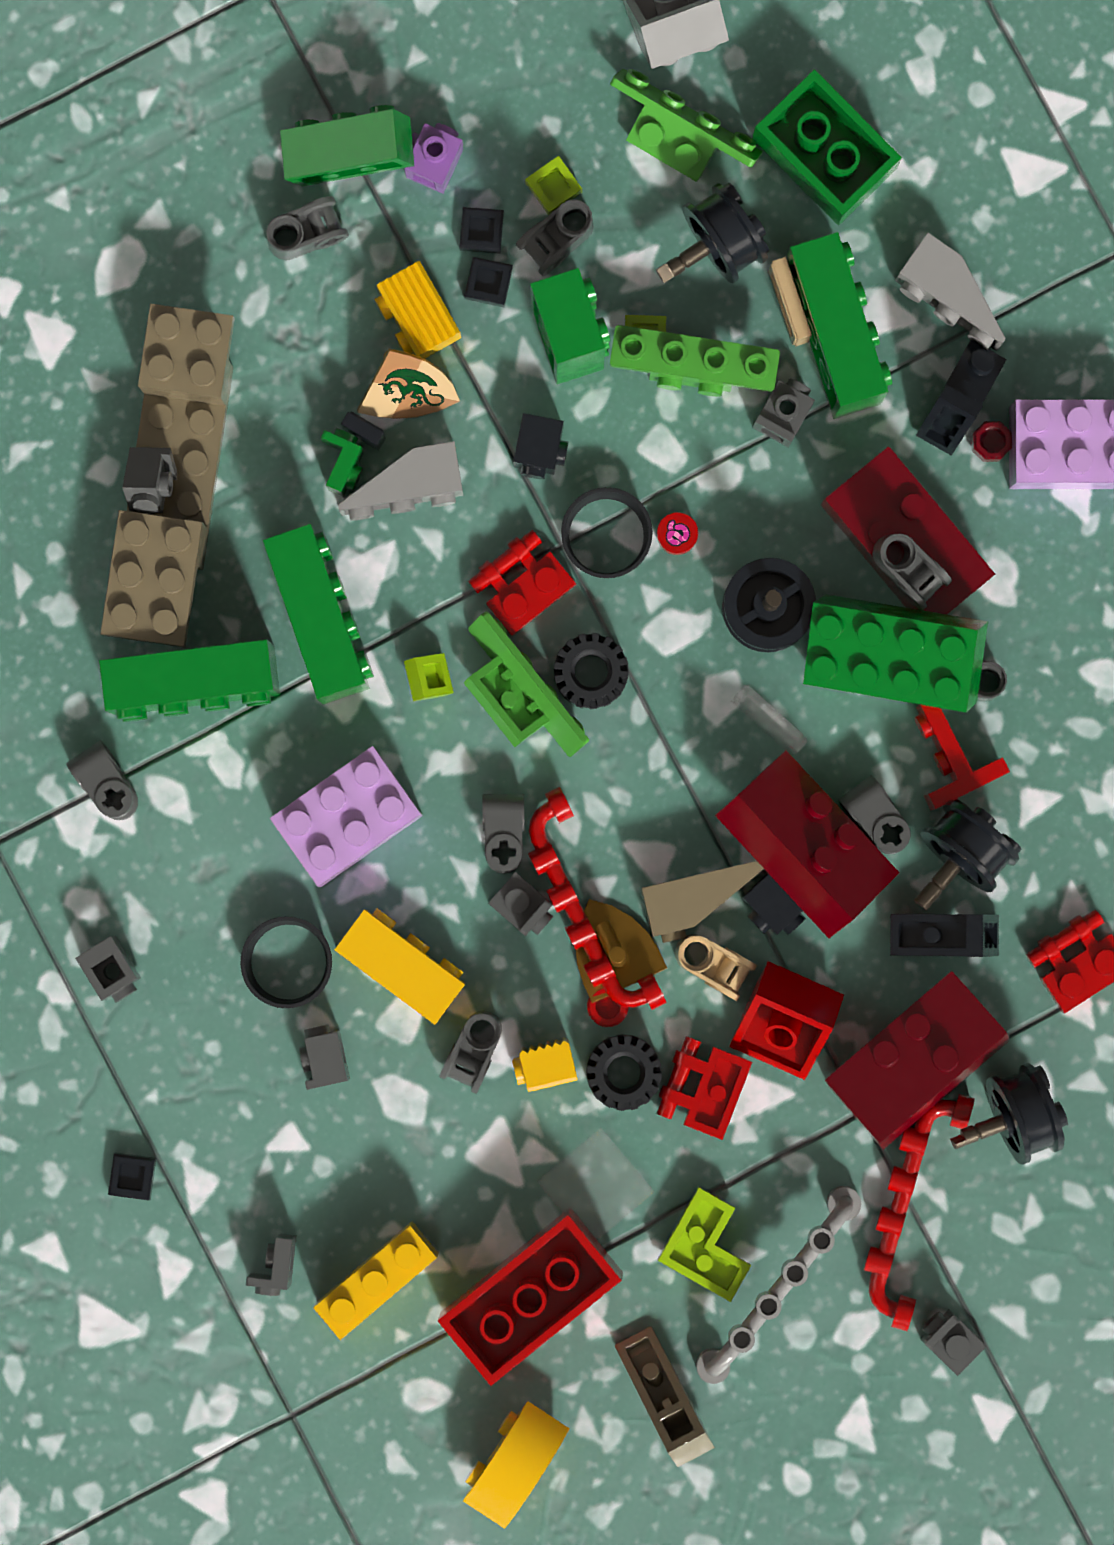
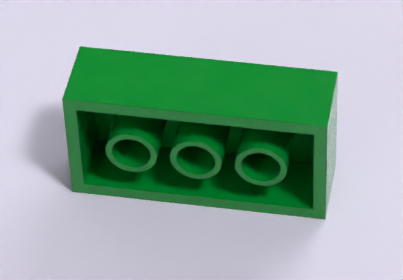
(840, 336)
(316, 614)
(895, 652)
(190, 678)

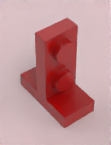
(952, 760)

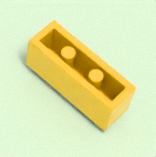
(401, 964)
(376, 1280)

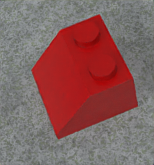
(787, 1020)

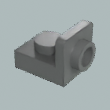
(522, 905)
(281, 1261)
(951, 1341)

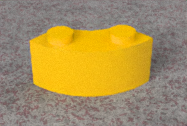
(515, 1464)

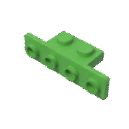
(676, 131)
(694, 361)
(516, 693)

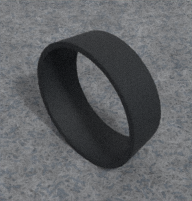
(613, 494)
(246, 966)

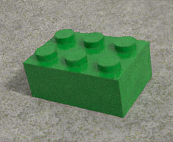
(826, 147)
(568, 326)

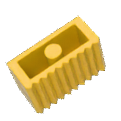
(417, 311)
(545, 1065)

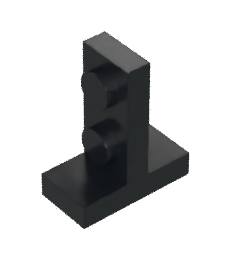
(961, 397)
(944, 935)

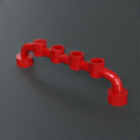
(580, 931)
(892, 1219)

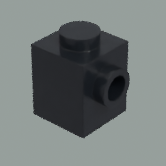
(540, 446)
(772, 907)

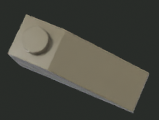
(689, 900)
(664, 1397)

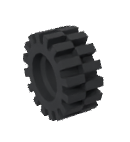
(598, 646)
(649, 1072)

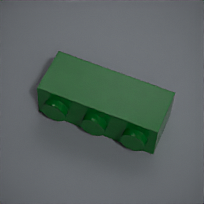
(347, 146)

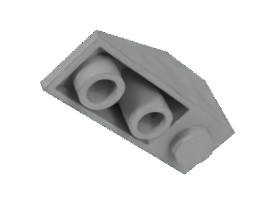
(945, 282)
(416, 477)

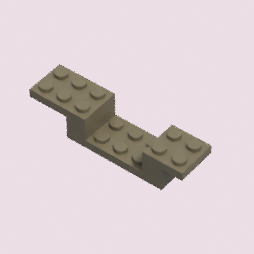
(183, 409)

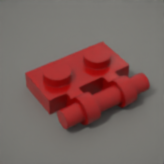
(529, 593)
(1084, 973)
(716, 1093)

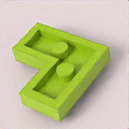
(694, 1250)

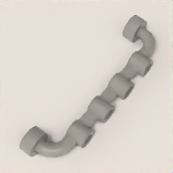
(713, 1363)

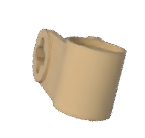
(716, 966)

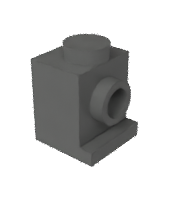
(775, 423)
(148, 479)
(94, 966)
(324, 1057)

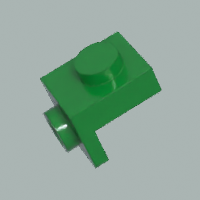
(346, 470)

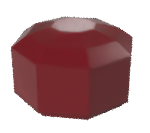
(991, 441)

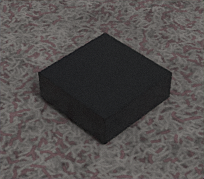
(481, 230)
(488, 282)
(363, 430)
(132, 1176)

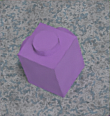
(435, 156)

